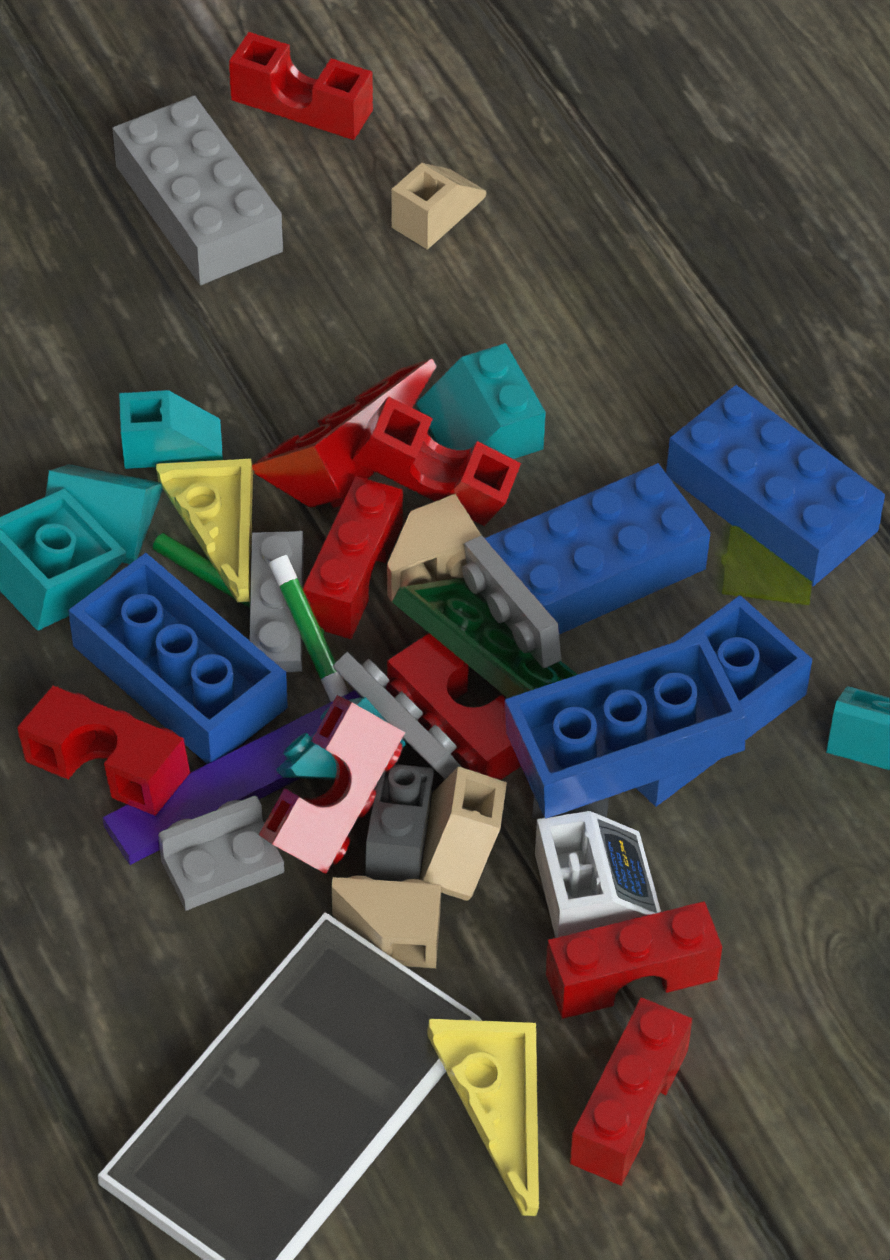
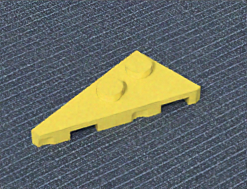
(218, 511)
(497, 1082)

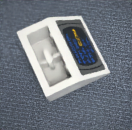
(592, 872)

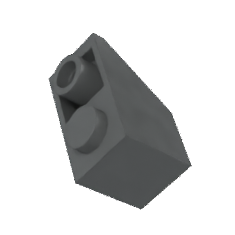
(399, 823)

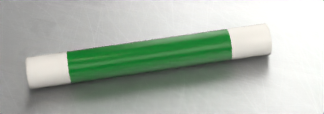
(308, 627)

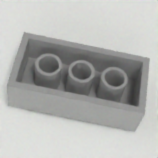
(198, 190)

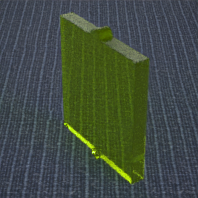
(760, 573)

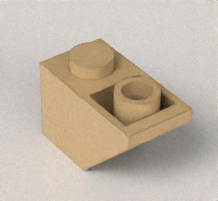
(432, 202)
(431, 545)
(462, 831)
(392, 916)

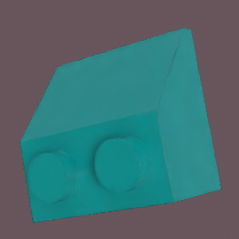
(485, 402)
(53, 557)

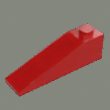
(321, 462)

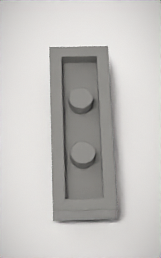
(511, 602)
(270, 618)
(400, 712)

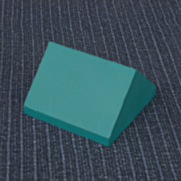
(115, 501)
(861, 728)

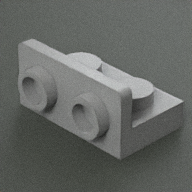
(218, 853)

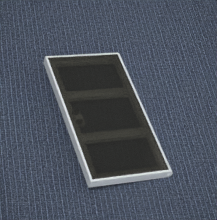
(287, 1102)

